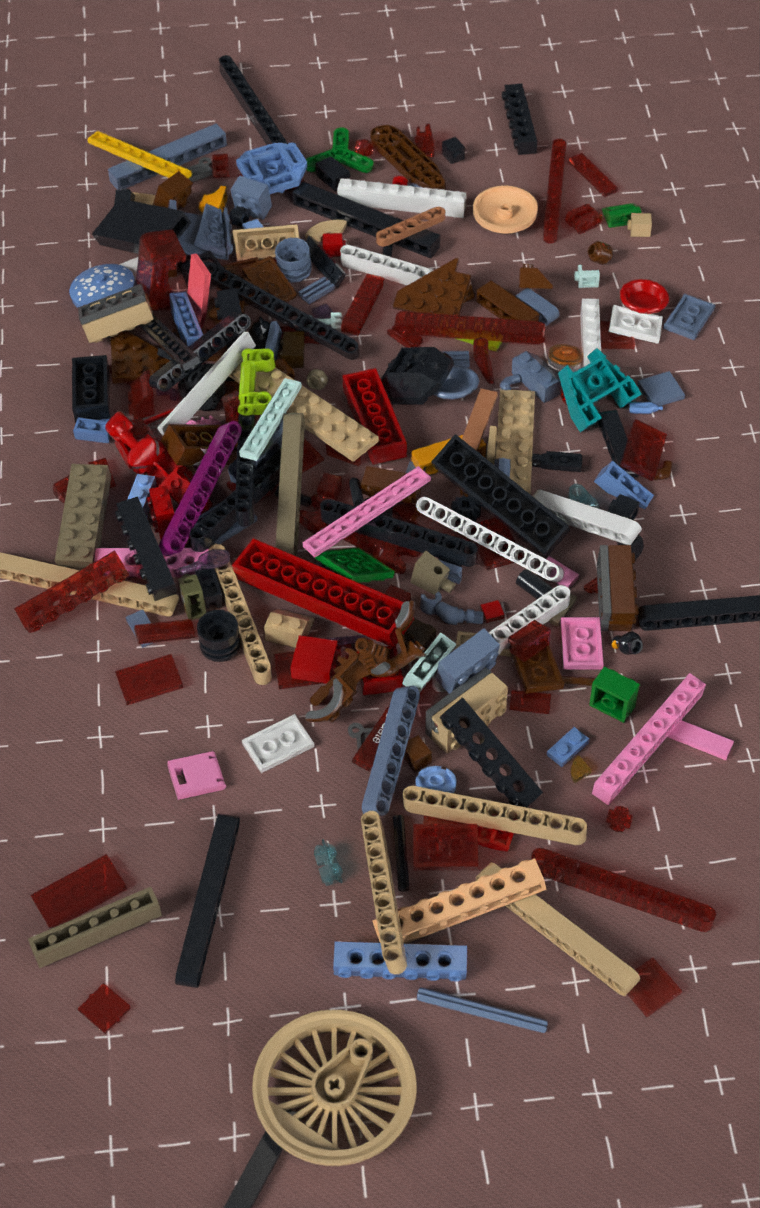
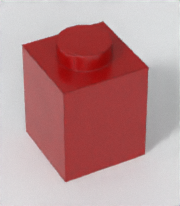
(333, 243)

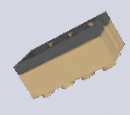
(115, 313)
(482, 692)

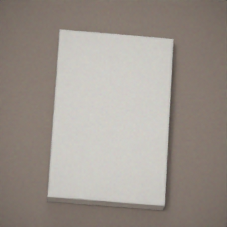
(635, 324)
(278, 743)

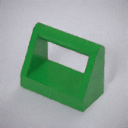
(620, 214)

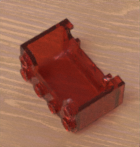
(158, 254)

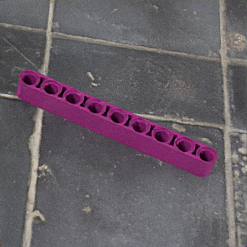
(200, 488)

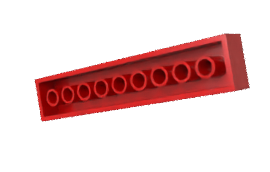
(320, 591)

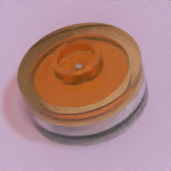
(564, 355)

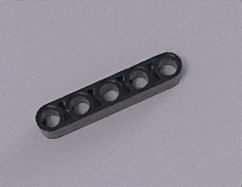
(614, 437)

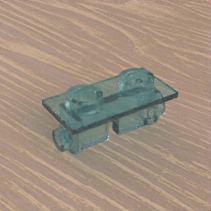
(332, 869)

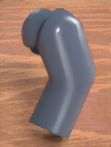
(506, 382)

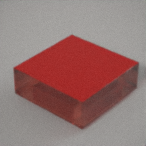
(492, 611)

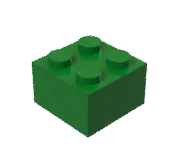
(614, 694)

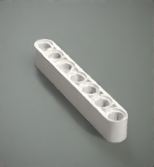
(381, 265)
(590, 518)

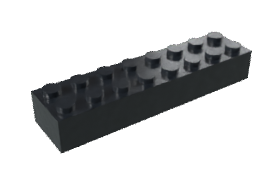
(500, 496)

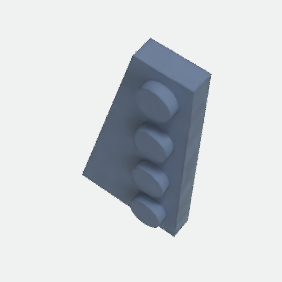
(210, 231)

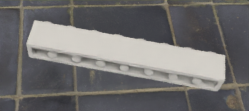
(402, 197)

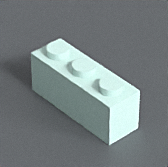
(427, 666)

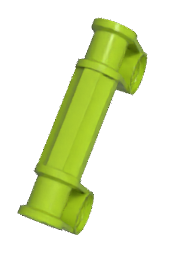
(258, 361)

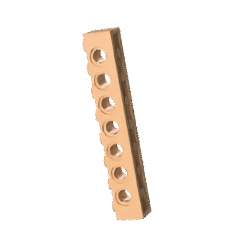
(472, 906)

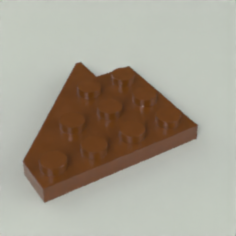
(436, 292)
(133, 357)

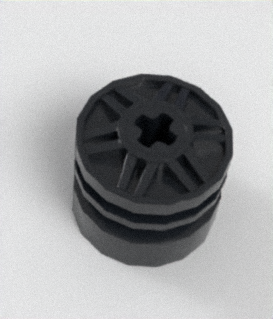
(218, 635)

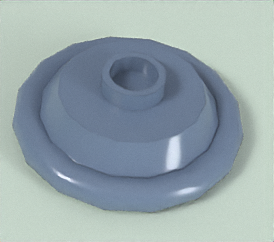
(459, 383)

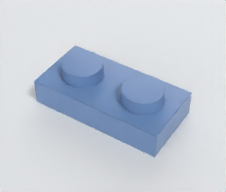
(567, 747)

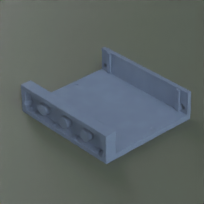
(188, 237)

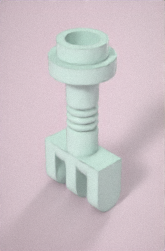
(335, 323)

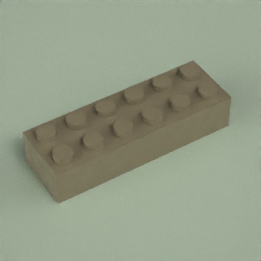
(83, 515)

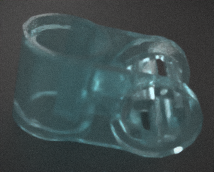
(580, 494)

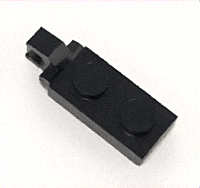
(558, 461)

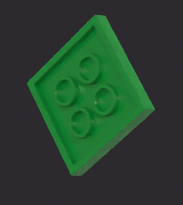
(355, 565)

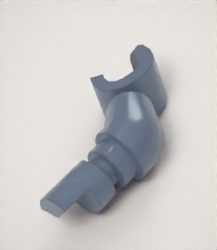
(449, 613)

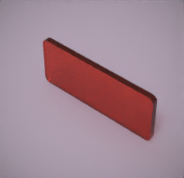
(410, 513)

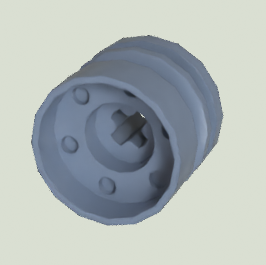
(293, 259)

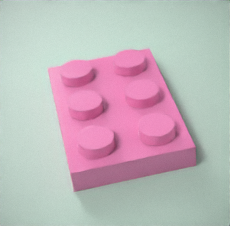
(581, 643)

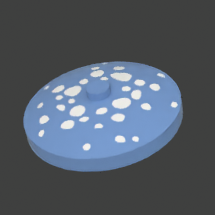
(99, 283)

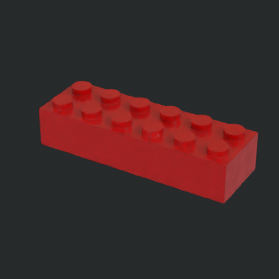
(374, 411)

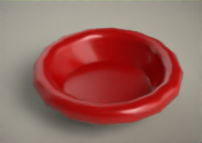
(644, 296)

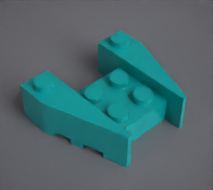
(593, 384)

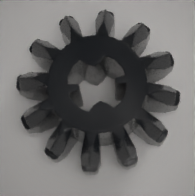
(467, 507)

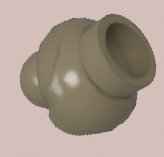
(317, 379)

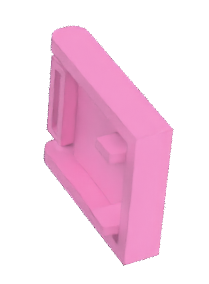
(200, 772)

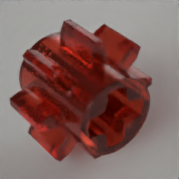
(619, 819)

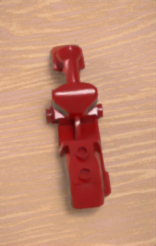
(152, 458)

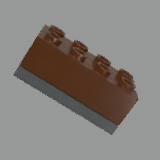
(616, 588)

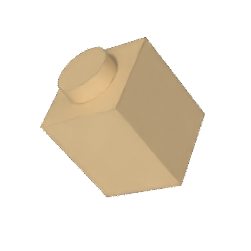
(640, 225)

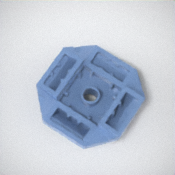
(275, 164)

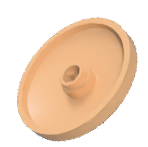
(505, 209)

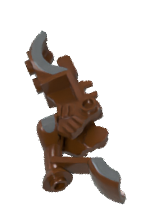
(370, 660)

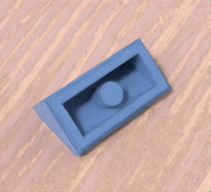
(91, 430)

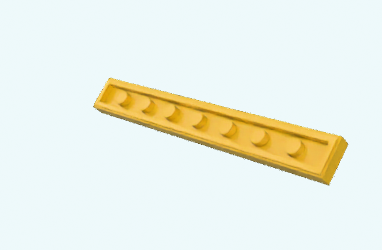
(136, 155)

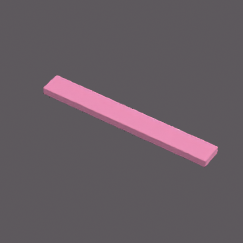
(366, 511)

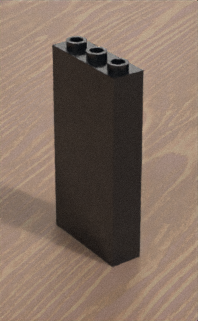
(132, 219)

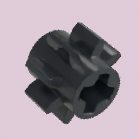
(239, 216)

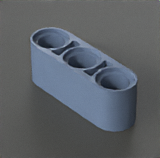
(546, 310)

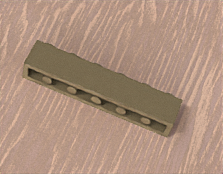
(95, 927)

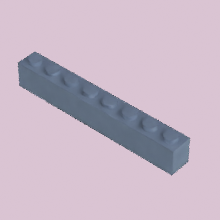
(177, 152)

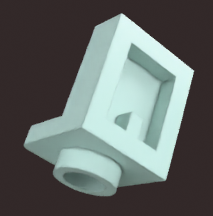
(587, 279)

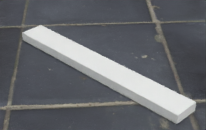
(209, 383)

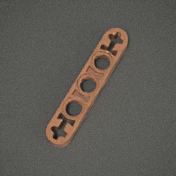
(386, 236)

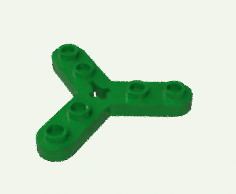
(342, 154)

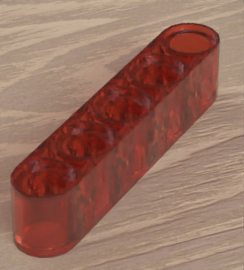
(362, 304)

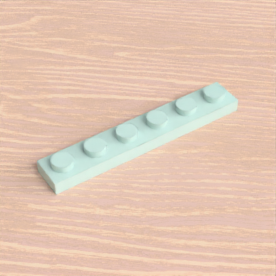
(270, 419)

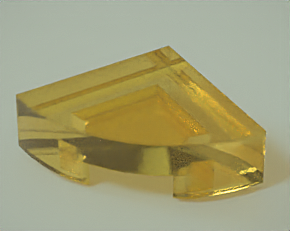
(579, 769)

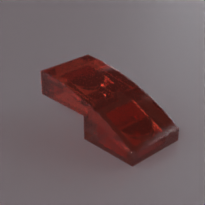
(220, 165)

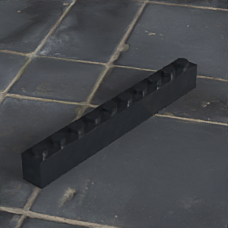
(361, 217)

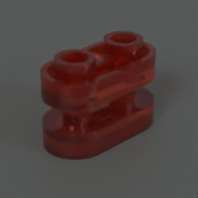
(583, 218)

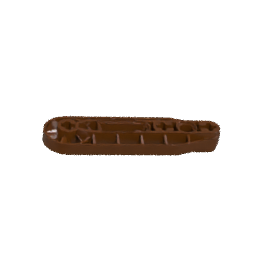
(406, 157)

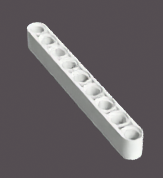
(497, 540)
(536, 610)

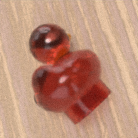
(364, 147)

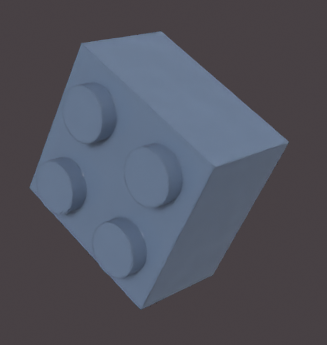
(252, 196)

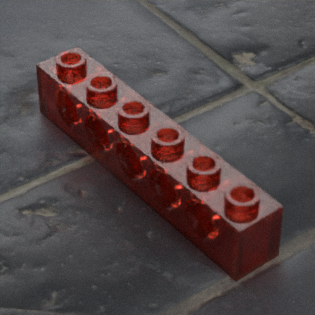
(62, 590)

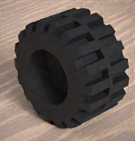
(188, 383)

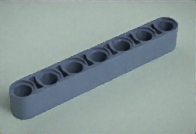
(391, 750)

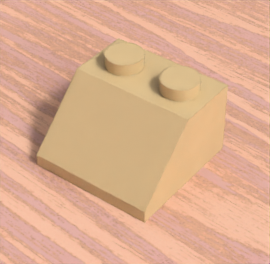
(286, 626)

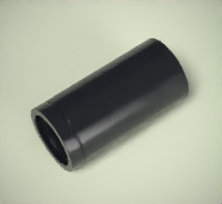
(532, 584)

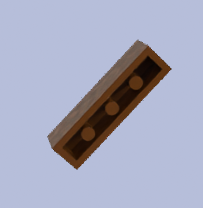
(504, 304)

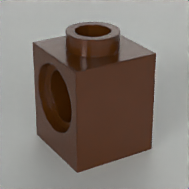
(417, 754)

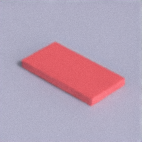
(198, 287)

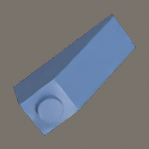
(617, 481)

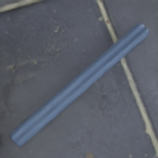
(482, 1010)

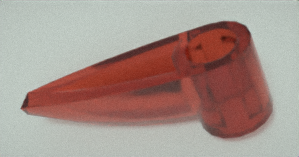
(482, 358)

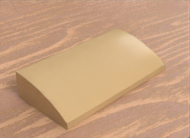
(261, 241)

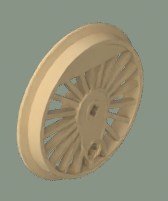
(344, 1072)

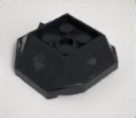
(416, 375)

